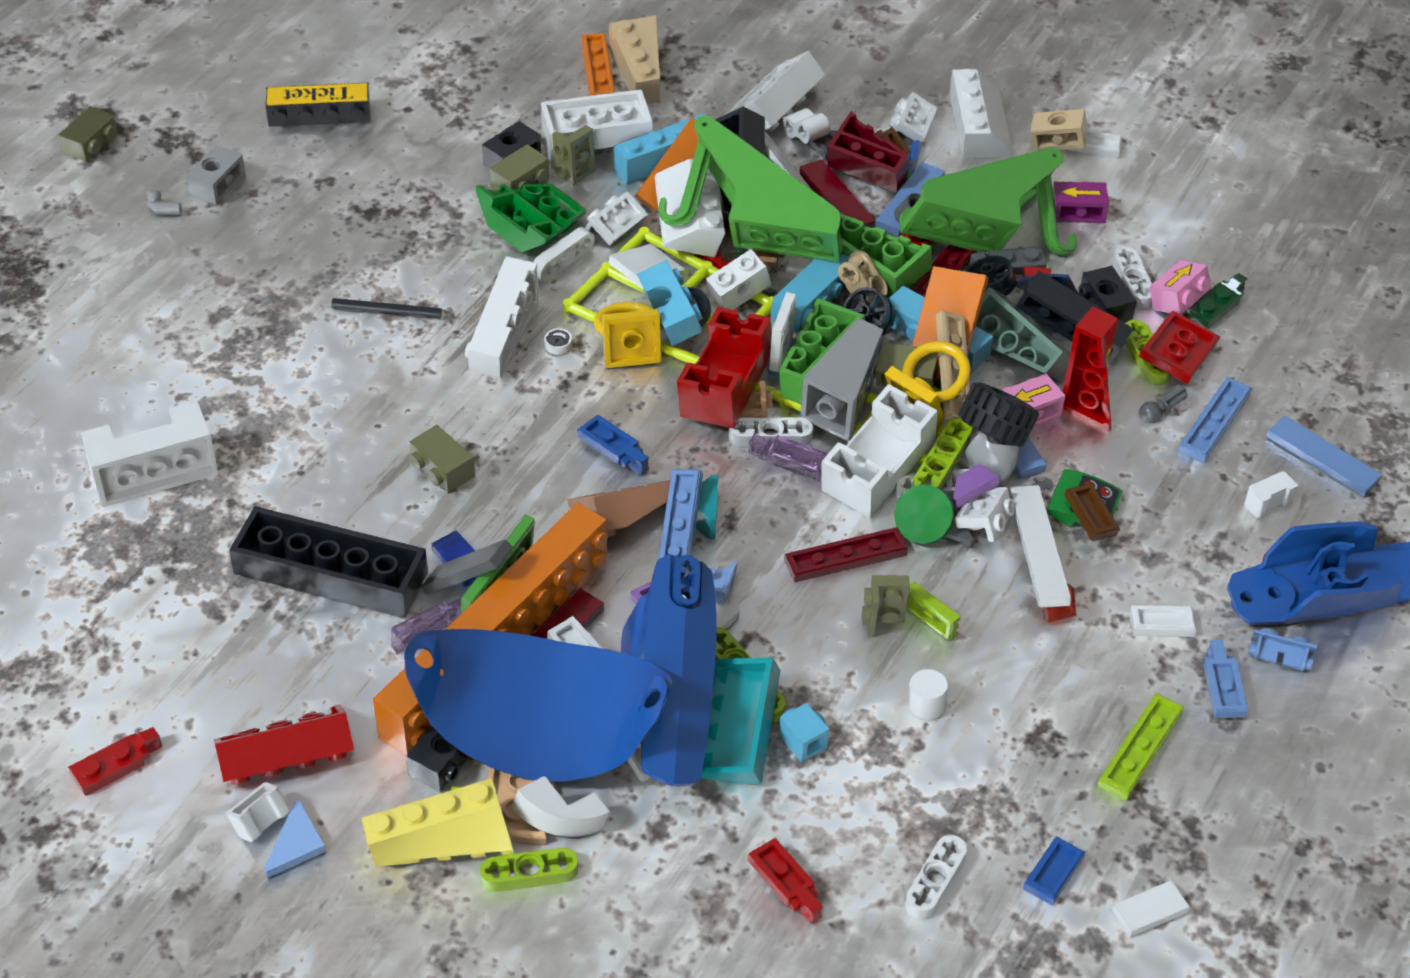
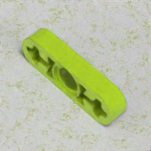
(1155, 376)
(518, 881)

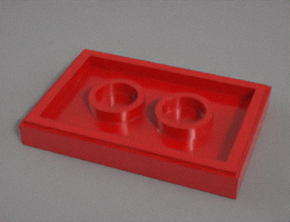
(1179, 347)

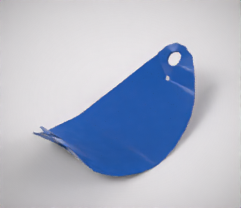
(535, 701)

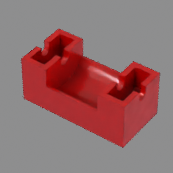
(727, 369)

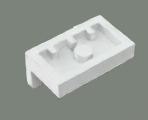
(913, 117)
(616, 218)
(987, 511)

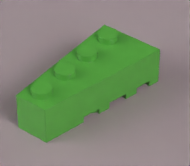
(894, 258)
(820, 333)

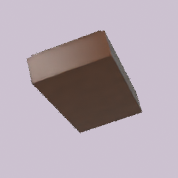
(1091, 512)

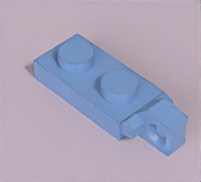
(1224, 682)

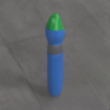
(913, 157)

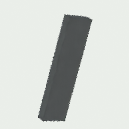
(467, 567)

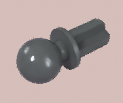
(1152, 411)

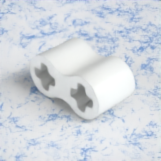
(806, 125)

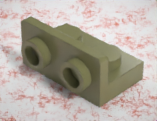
(574, 154)
(885, 600)

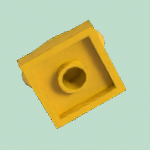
(629, 334)
(919, 389)

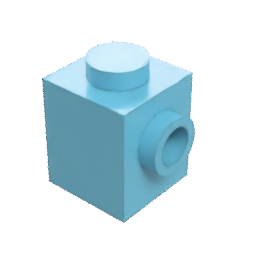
(804, 731)

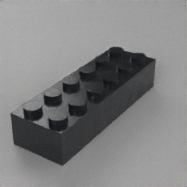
(329, 561)

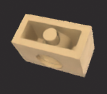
(1059, 129)

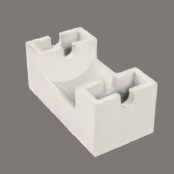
(611, 116)
(879, 452)
(150, 458)

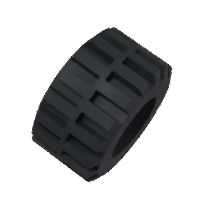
(998, 414)

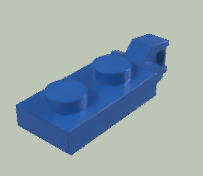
(614, 444)

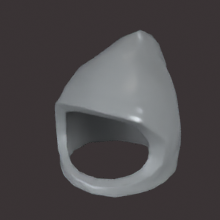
(992, 455)

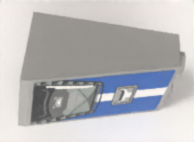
(842, 380)

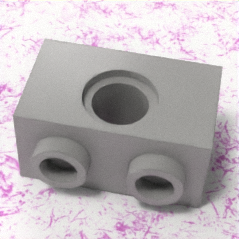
(215, 174)

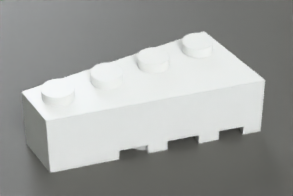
(504, 317)

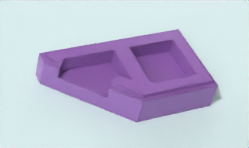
(973, 484)

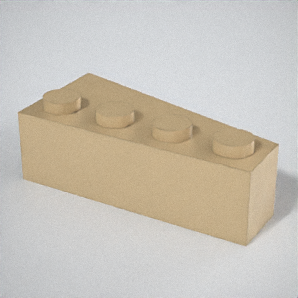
(636, 55)

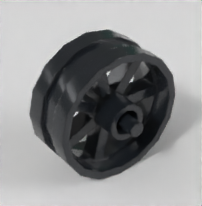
(998, 271)
(871, 314)

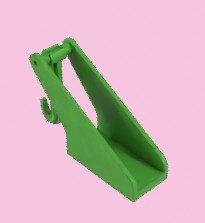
(768, 204)
(983, 204)

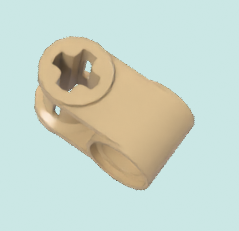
(861, 276)

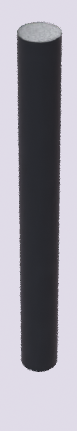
(386, 308)

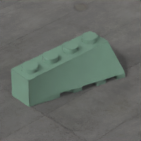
(1021, 336)

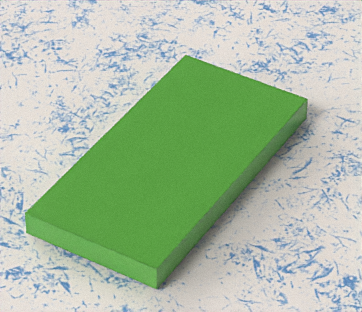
(521, 540)

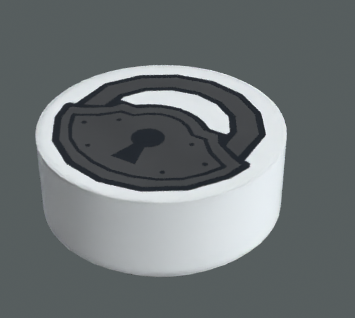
(558, 341)

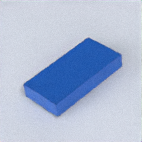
(1054, 870)

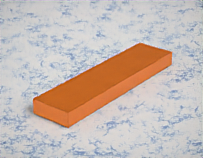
(597, 64)
(679, 151)

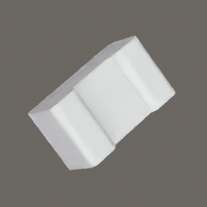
(1270, 493)
(258, 811)

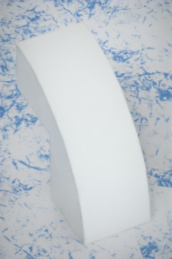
(547, 811)

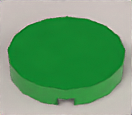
(924, 514)

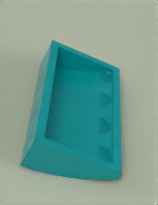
(740, 719)

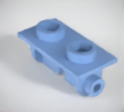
(1294, 649)

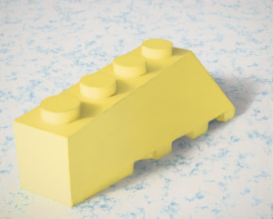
(439, 827)

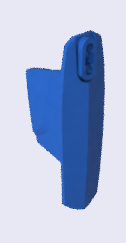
(1322, 575)
(682, 641)

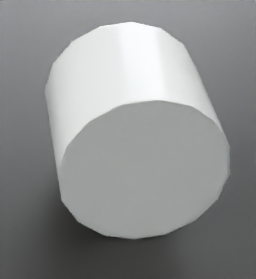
(928, 694)

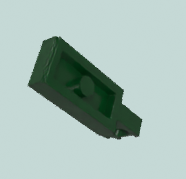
(1218, 301)

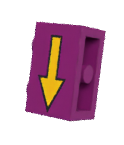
(1080, 202)

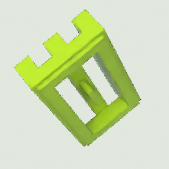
(932, 611)

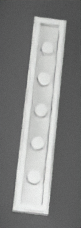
(1040, 547)

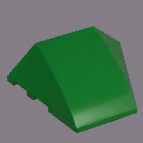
(528, 214)

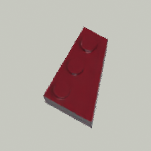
(866, 155)

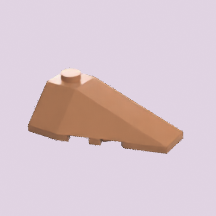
(625, 506)

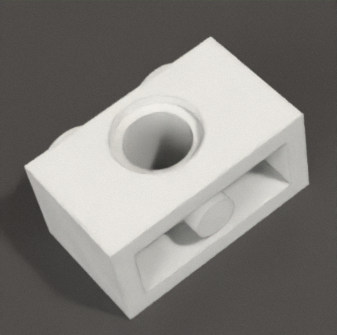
(739, 281)

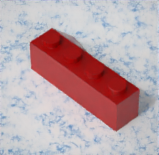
(1088, 369)
(284, 745)

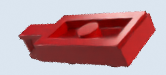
(114, 761)
(786, 879)

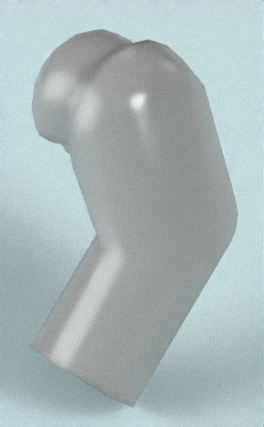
(160, 206)

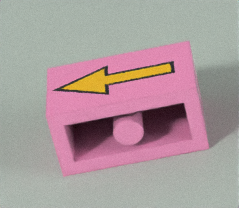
(1180, 287)
(1040, 394)

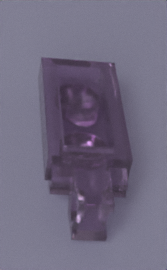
(788, 455)
(434, 618)

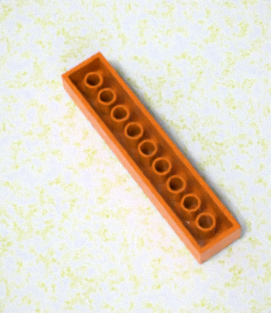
(512, 604)

